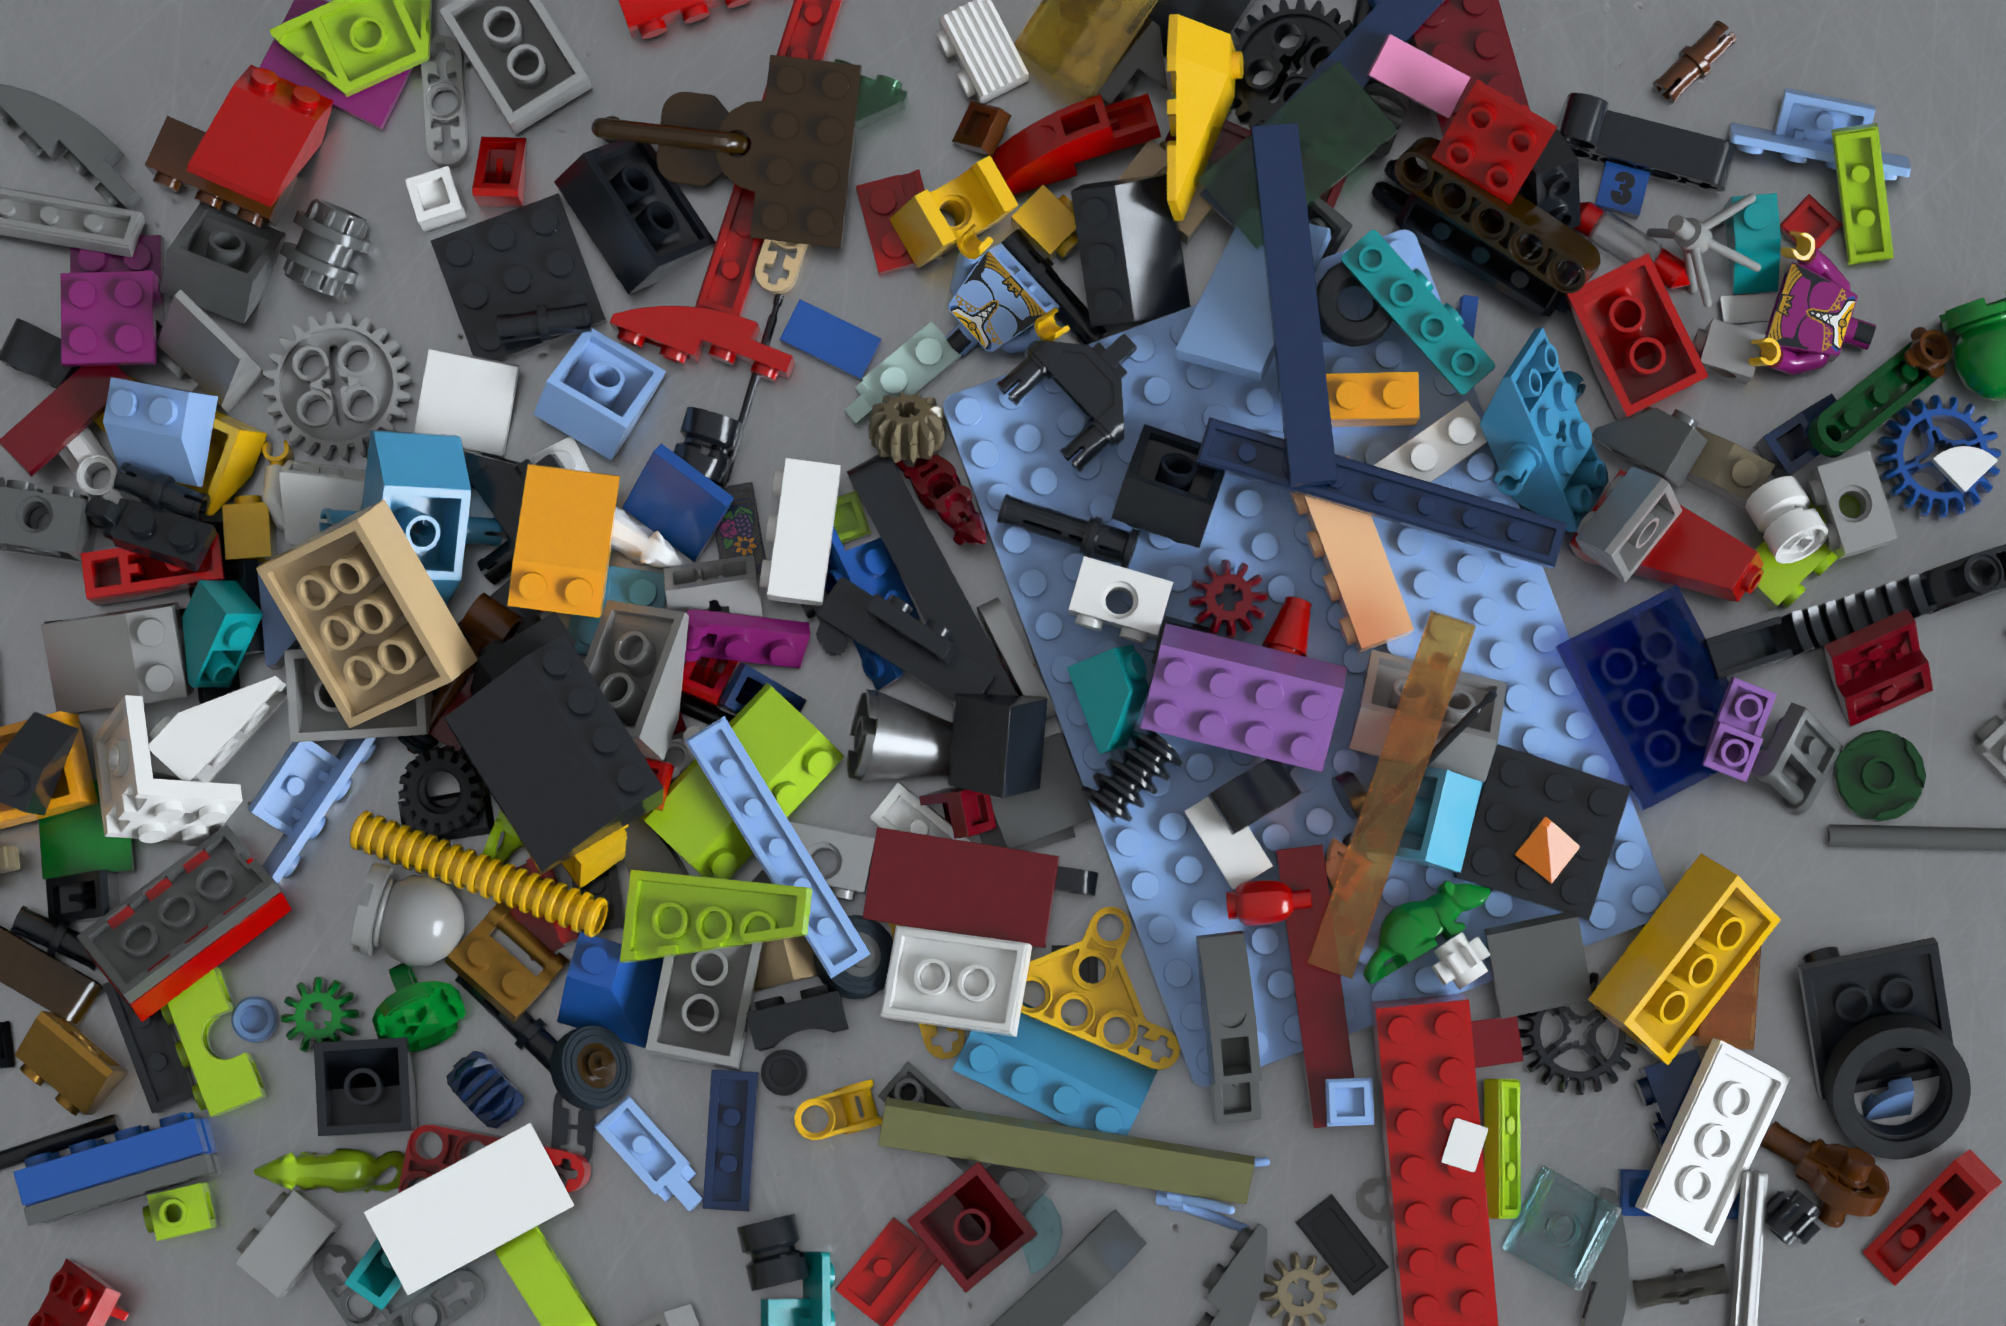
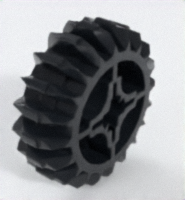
(1589, 1050)

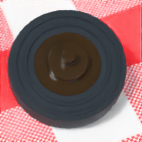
(590, 1067)

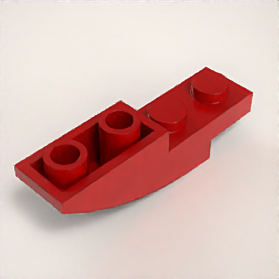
(1076, 133)
(686, 330)

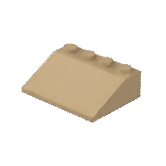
(367, 614)

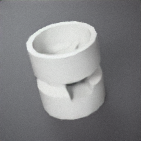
(1783, 516)

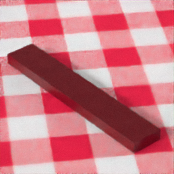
(1316, 990)

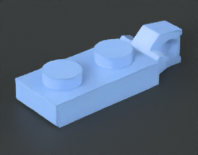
(649, 1153)

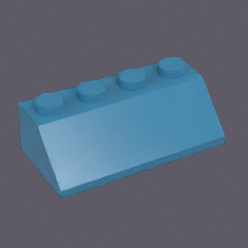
(1058, 1076)

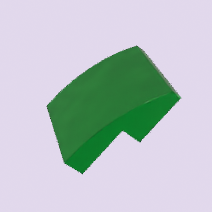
(77, 844)

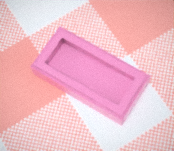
(1418, 76)

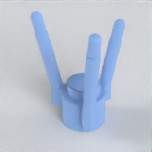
(1201, 1206)

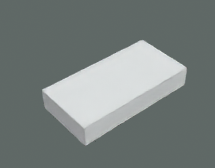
(1236, 855)

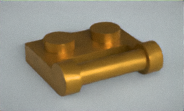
(498, 973)

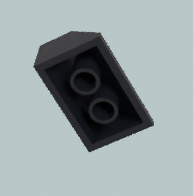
(633, 213)
(1129, 250)

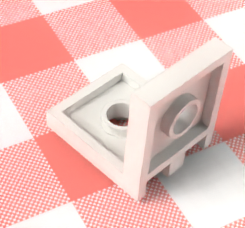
(149, 807)

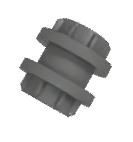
(325, 247)

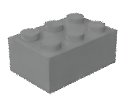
(517, 56)

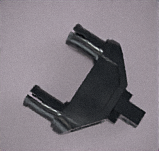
(1089, 379)
(502, 488)

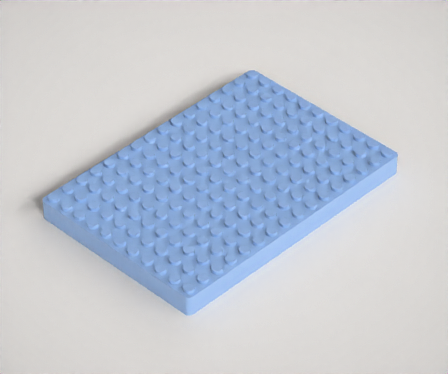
(1157, 856)

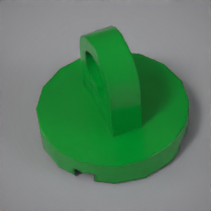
(418, 1010)

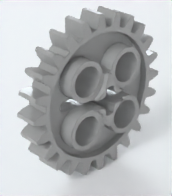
(296, 391)

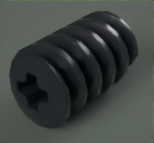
(1132, 775)

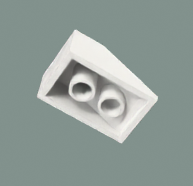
(210, 734)

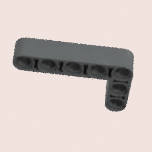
(1077, 1276)

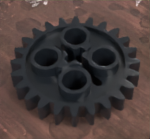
(1263, 52)

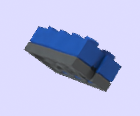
(117, 1171)

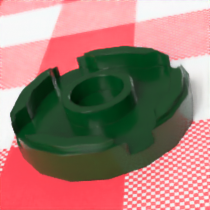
(1878, 776)

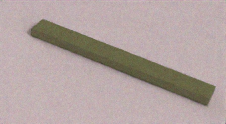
(1066, 1150)

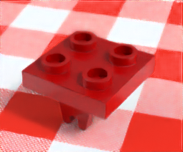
(1494, 141)
(78, 1299)

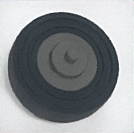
(868, 974)

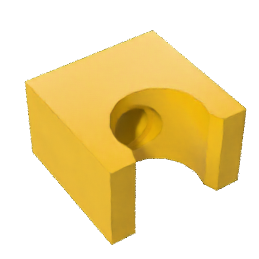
(972, 198)

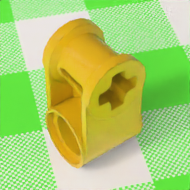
(842, 1111)

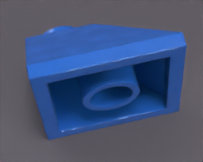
(610, 992)

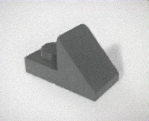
(1142, 53)

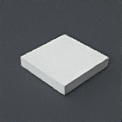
(467, 399)

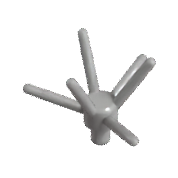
(1696, 239)

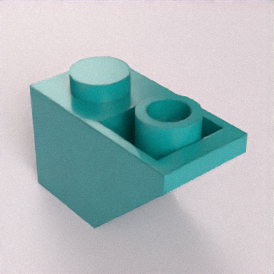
(217, 631)

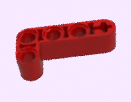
(455, 1146)

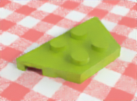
(359, 40)

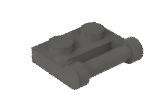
(1808, 748)

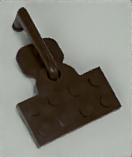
(795, 153)

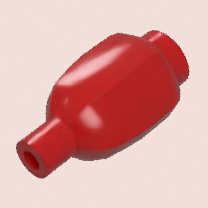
(1265, 902)

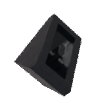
(82, 896)

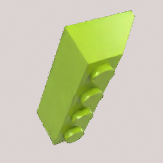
(790, 760)

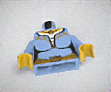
(997, 300)

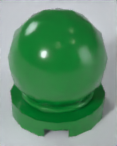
(1980, 346)

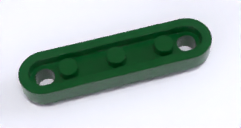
(1867, 405)

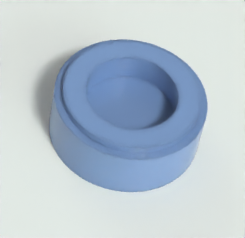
(255, 1019)

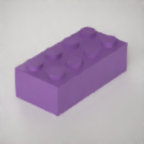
(1244, 697)

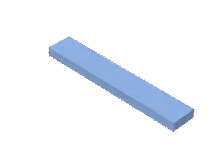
(775, 842)

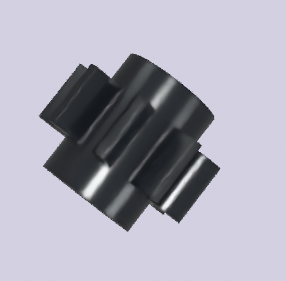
(1792, 1217)

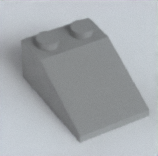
(206, 354)
(117, 655)
(640, 670)
(704, 1006)

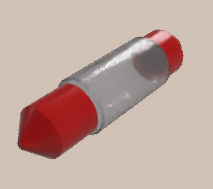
(1629, 243)

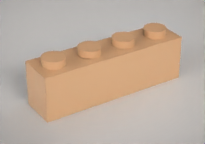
(1356, 573)

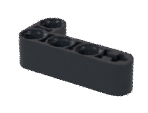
(1644, 144)

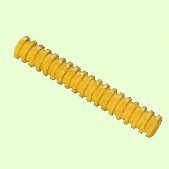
(478, 873)

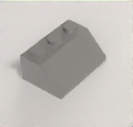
(317, 718)
(1468, 753)

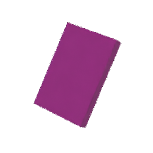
(369, 105)

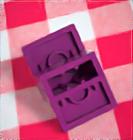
(112, 306)

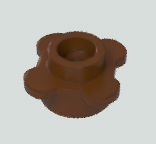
(1935, 344)

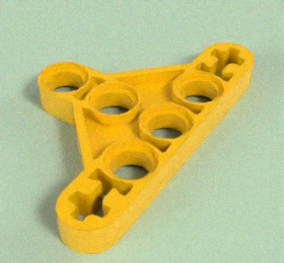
(1103, 1000)

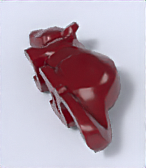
(941, 492)

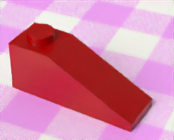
(127, 576)
(1932, 1216)

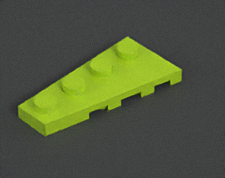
(699, 914)

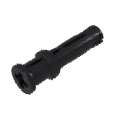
(1089, 536)

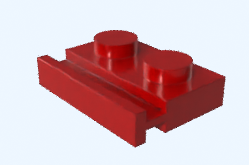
(878, 204)
(889, 1274)

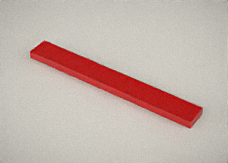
(735, 253)

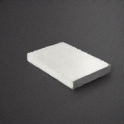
(956, 980)

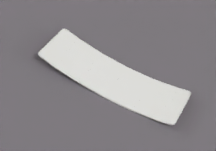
(1747, 307)

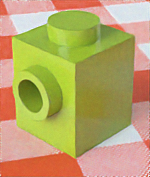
(180, 1212)

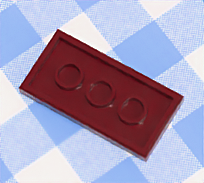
(961, 887)

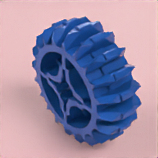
(1932, 437)

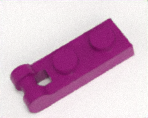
(746, 638)

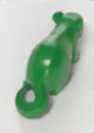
(1413, 926)

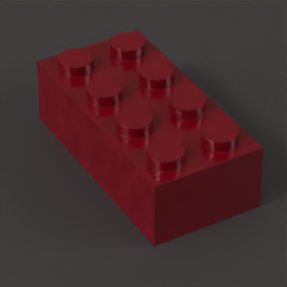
(1475, 42)

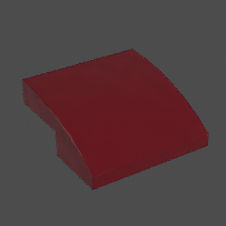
(1878, 667)

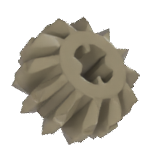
(907, 427)
(1313, 1284)

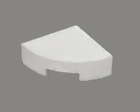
(1964, 465)

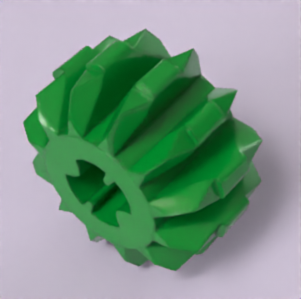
(329, 1002)

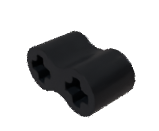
(35, 354)
(1254, 794)

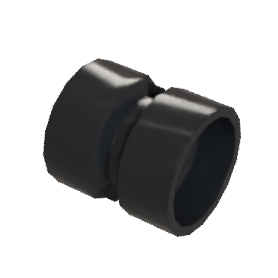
(711, 431)
(773, 1252)

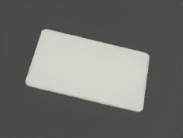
(1464, 1145)

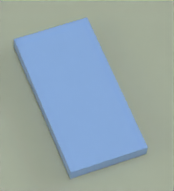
(1233, 315)

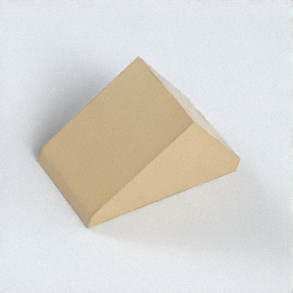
(784, 963)

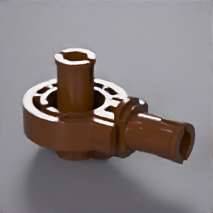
(1833, 1174)

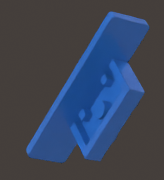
(874, 572)

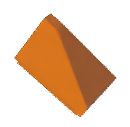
(1547, 850)

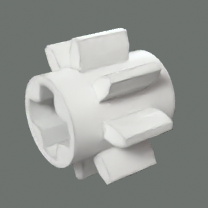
(1460, 960)

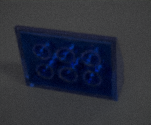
(1650, 693)

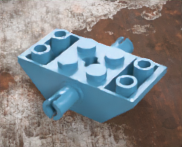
(1541, 437)
(426, 484)

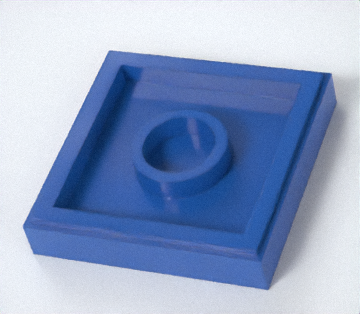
(678, 502)

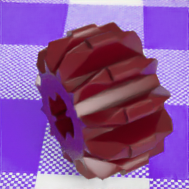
(1215, 590)

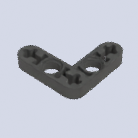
(401, 1316)

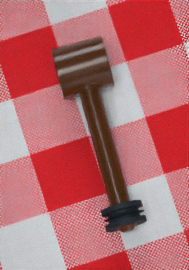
(482, 624)

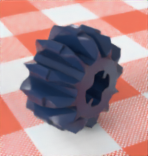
(485, 1089)

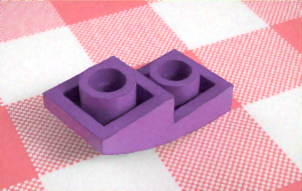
(1738, 729)

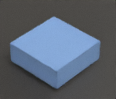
(1349, 1102)

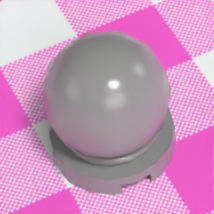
(410, 918)

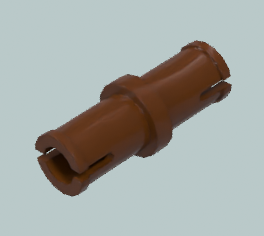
(1694, 62)

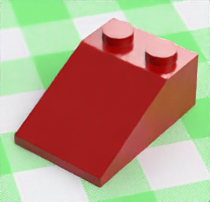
(262, 135)
(1635, 337)

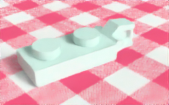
(905, 370)

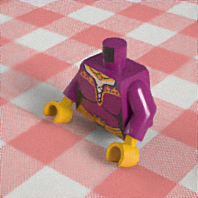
(1810, 314)

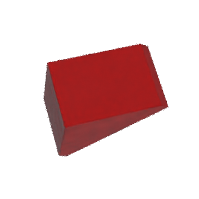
(500, 172)
(708, 679)

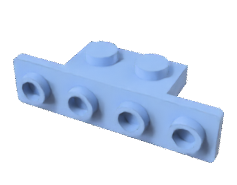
(1805, 131)
(301, 794)

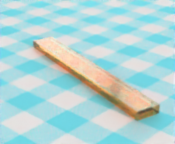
(1391, 793)

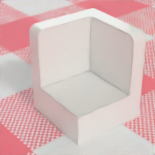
(435, 199)

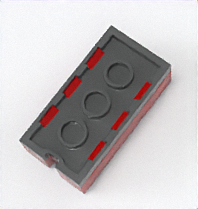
(184, 923)

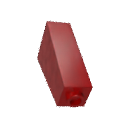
(1696, 558)

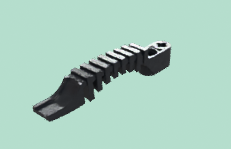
(1819, 625)

